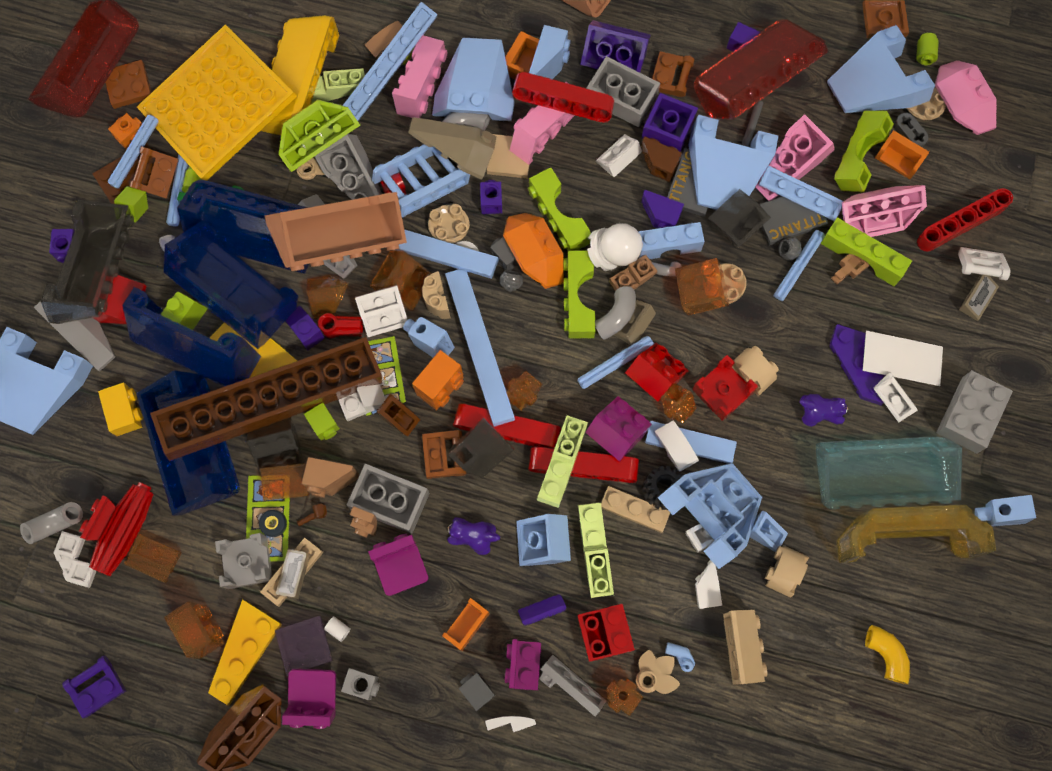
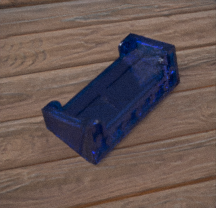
(227, 284)
(221, 361)

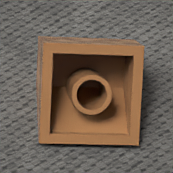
(327, 477)

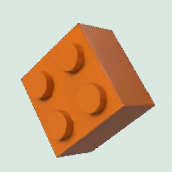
(438, 380)

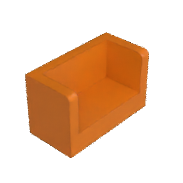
(521, 54)
(902, 154)
(466, 624)

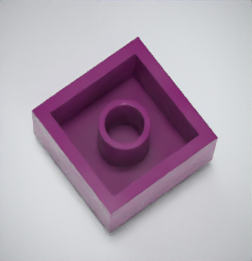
(618, 428)

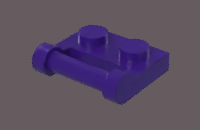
(98, 693)

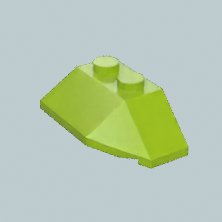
(314, 131)

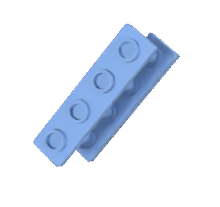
(423, 194)

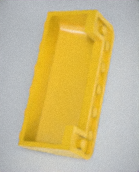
(301, 62)

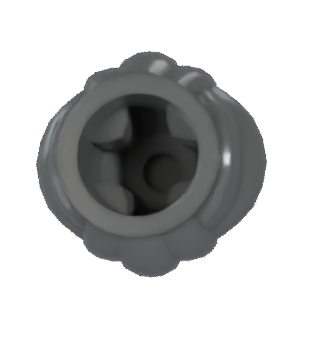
(790, 248)
(511, 280)

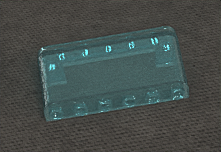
(889, 472)

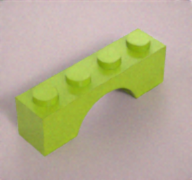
(870, 130)
(571, 231)
(885, 261)
(580, 318)

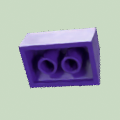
(615, 42)

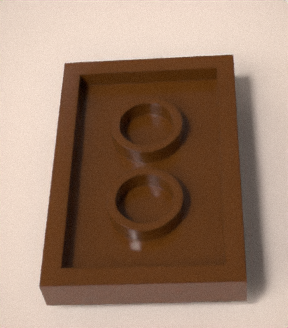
(103, 175)

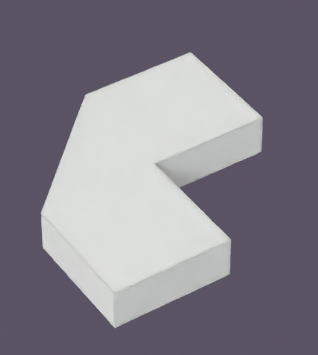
(67, 554)

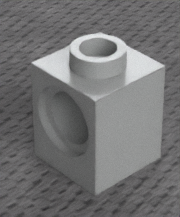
(351, 680)

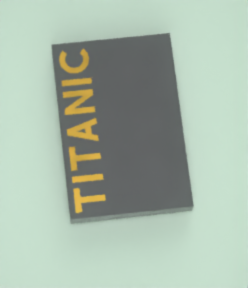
(683, 187)
(789, 220)

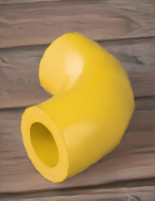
(893, 653)

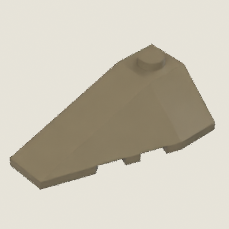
(463, 144)

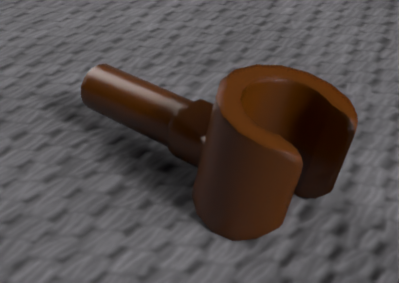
(319, 512)

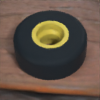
(281, 523)

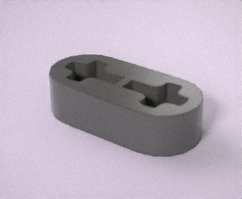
(912, 131)

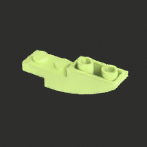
(337, 84)
(562, 461)
(595, 550)

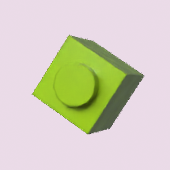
(135, 199)
(322, 422)

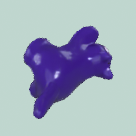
(821, 408)
(475, 535)

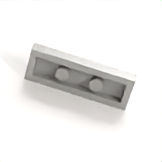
(556, 672)

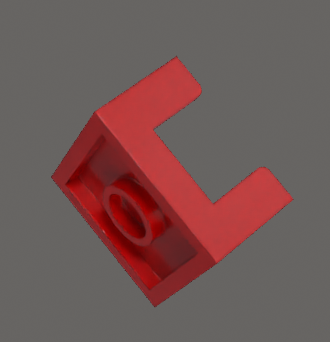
(724, 389)

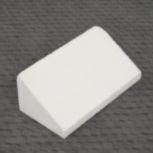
(619, 155)
(895, 397)

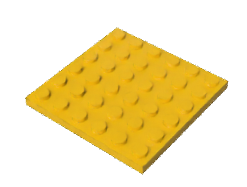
(216, 102)

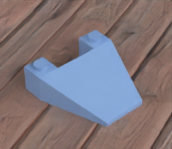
(875, 80)
(723, 166)
(31, 390)
(722, 504)

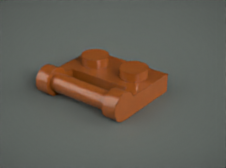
(665, 72)
(161, 174)
(436, 455)

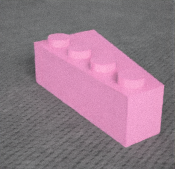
(419, 77)
(535, 130)

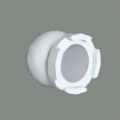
(615, 246)

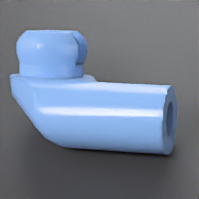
(683, 655)

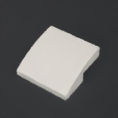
(381, 311)

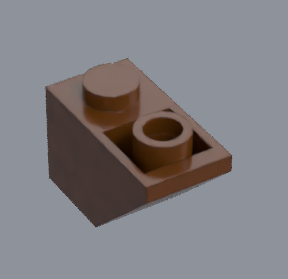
(660, 158)

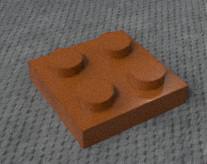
(883, 15)
(128, 84)

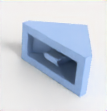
(768, 531)

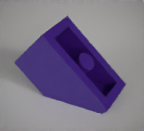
(661, 210)
(304, 328)

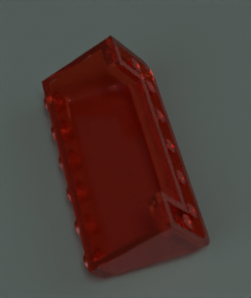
(86, 59)
(757, 69)

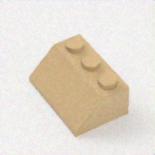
(744, 647)

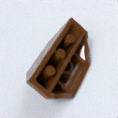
(242, 731)

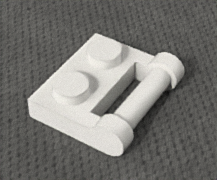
(984, 263)

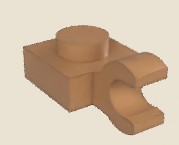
(851, 266)

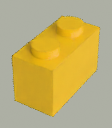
(120, 409)

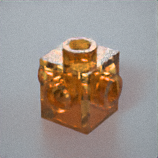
(523, 390)
(678, 403)
(632, 696)

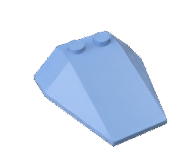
(476, 81)

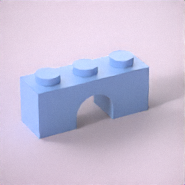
(686, 238)

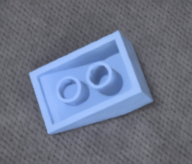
(551, 52)

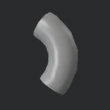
(468, 119)
(619, 314)
(51, 522)

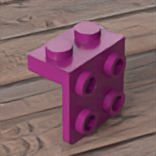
(399, 564)
(310, 698)

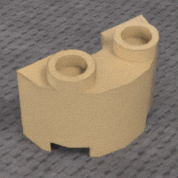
(432, 296)
(754, 366)
(787, 571)

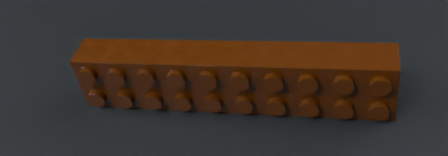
(265, 398)

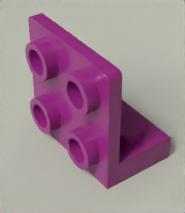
(524, 665)

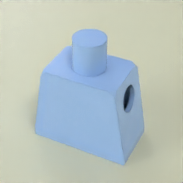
(428, 337)
(1014, 510)

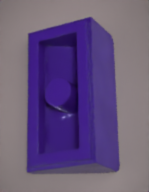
(542, 610)

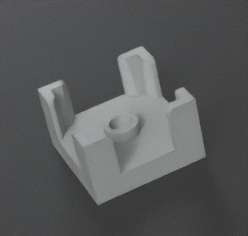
(244, 561)

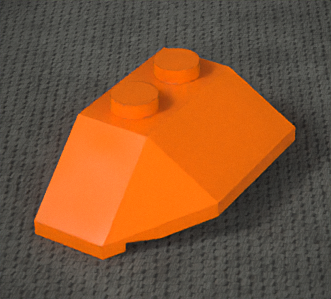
(535, 249)

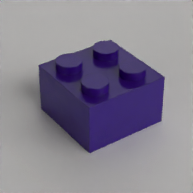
(670, 121)

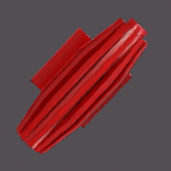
(116, 527)

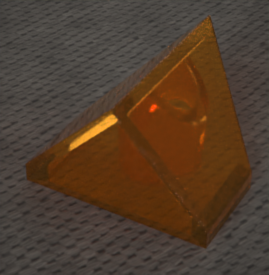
(325, 294)

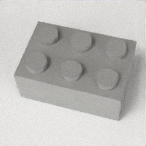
(630, 89)
(974, 412)
(389, 498)

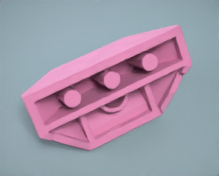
(967, 96)
(884, 209)

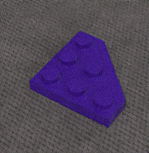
(849, 348)

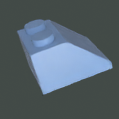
(543, 540)

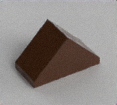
(398, 415)

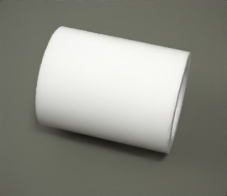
(337, 629)

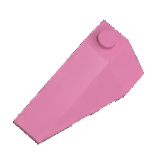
(799, 152)

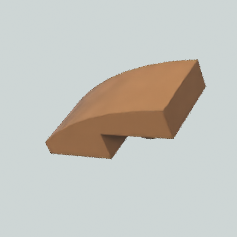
(382, 39)
(635, 274)
(363, 522)

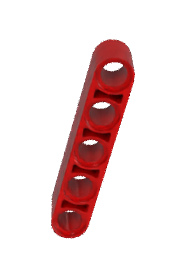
(563, 97)
(971, 213)
(520, 430)
(589, 465)

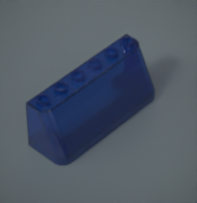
(237, 217)
(196, 477)

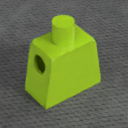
(184, 310)

